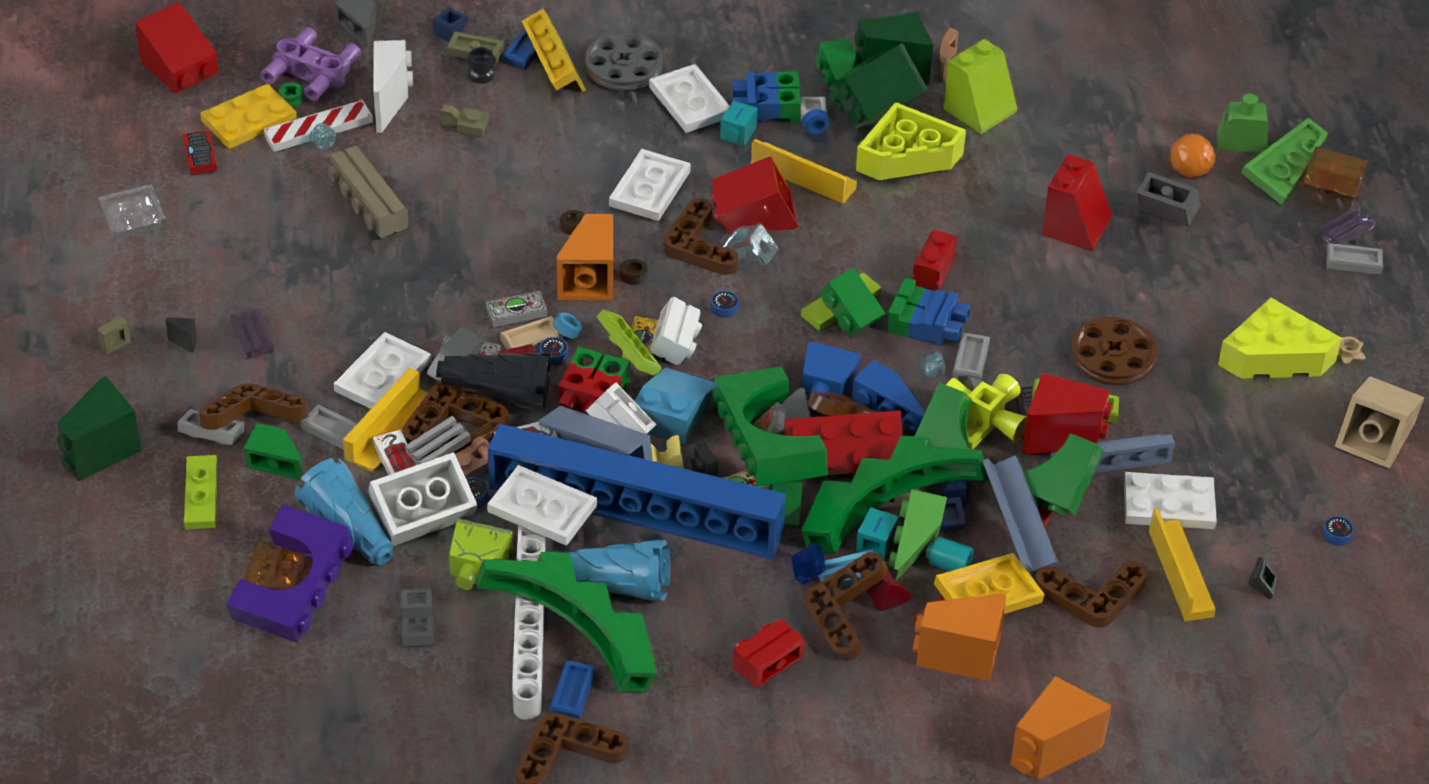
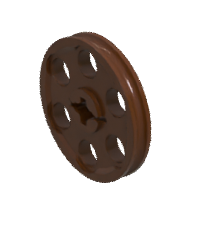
(1114, 350)

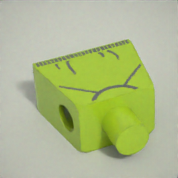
(474, 543)

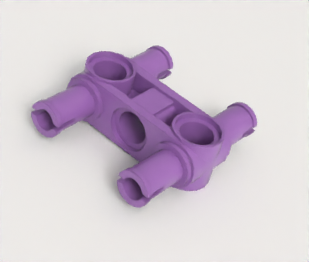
(310, 63)

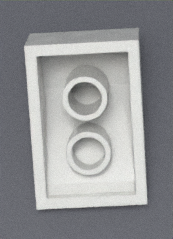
(390, 79)

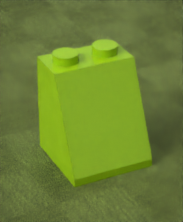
(979, 87)

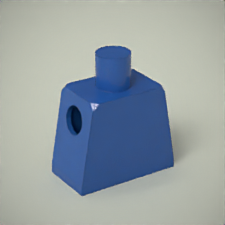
(829, 369)

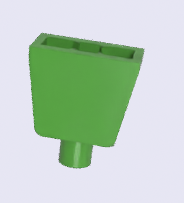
(1243, 126)

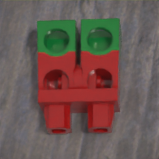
(586, 382)

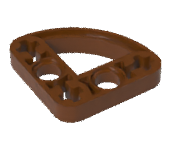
(452, 406)

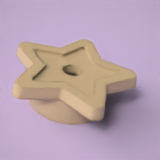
(1350, 350)

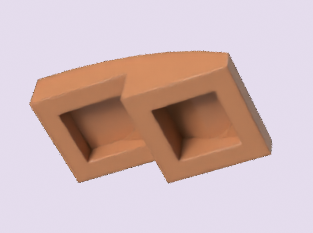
(947, 51)

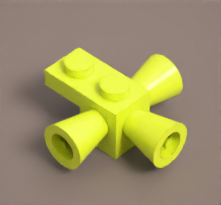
(989, 411)

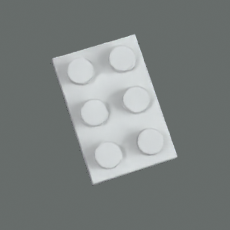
(689, 97)
(649, 184)
(380, 369)
(1176, 497)
(542, 505)

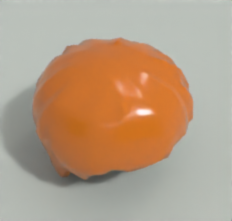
(1192, 155)

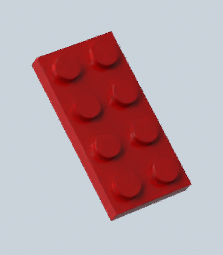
(851, 437)

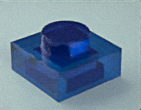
(808, 563)

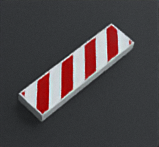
(299, 130)

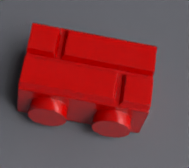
(935, 260)
(767, 652)

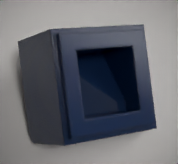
(449, 22)
(955, 489)

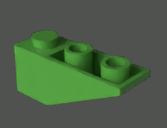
(922, 524)

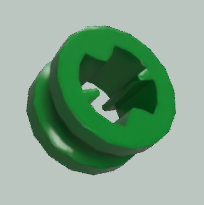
(291, 93)

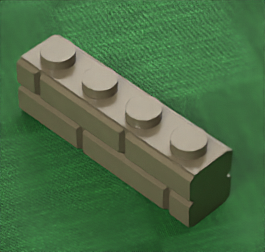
(367, 192)

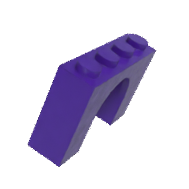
(291, 610)

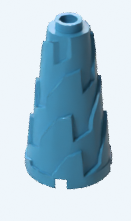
(337, 498)
(626, 568)

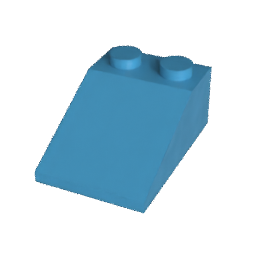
(675, 403)

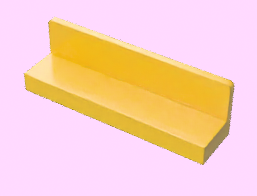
(551, 50)
(806, 172)
(385, 417)
(1181, 568)

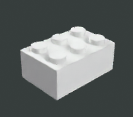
(422, 499)

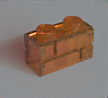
(1335, 171)

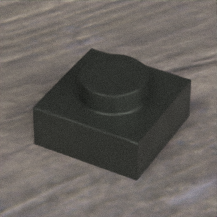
(704, 460)

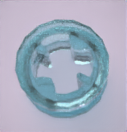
(323, 136)
(932, 364)

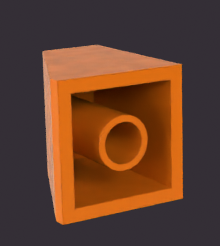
(587, 261)
(960, 635)
(1059, 729)

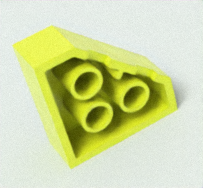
(909, 144)
(1278, 344)

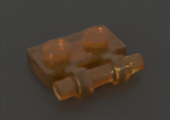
(284, 569)

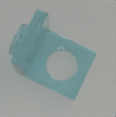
(751, 236)

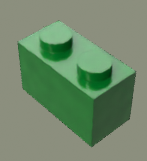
(851, 302)

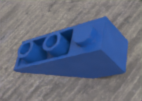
(884, 392)

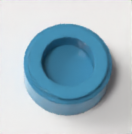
(567, 325)

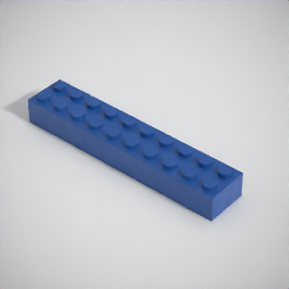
(647, 491)

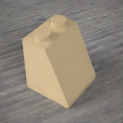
(1378, 421)

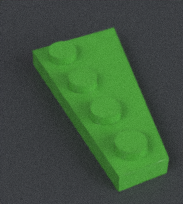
(1285, 161)

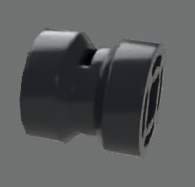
(481, 66)

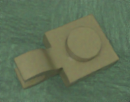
(467, 122)

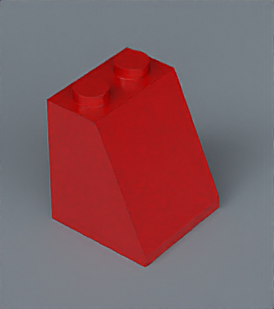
(175, 48)
(754, 197)
(1076, 205)
(1062, 409)

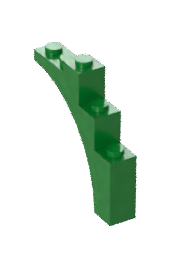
(877, 481)
(586, 605)

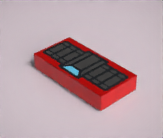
(199, 152)

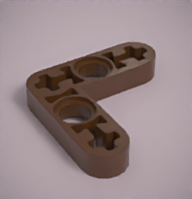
(718, 258)
(252, 397)
(838, 404)
(835, 598)
(1091, 600)
(565, 739)

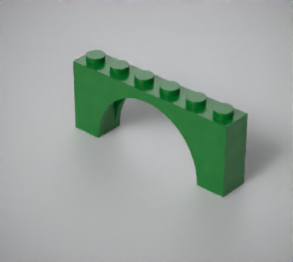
(767, 455)
(1056, 482)

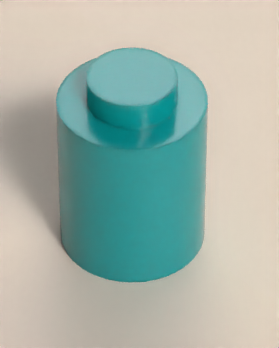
(948, 554)

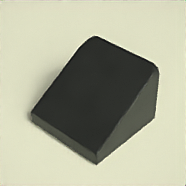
(182, 332)

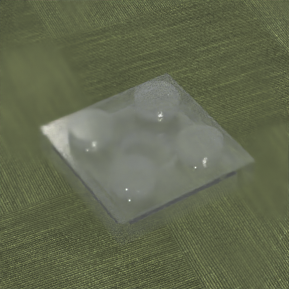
(132, 211)

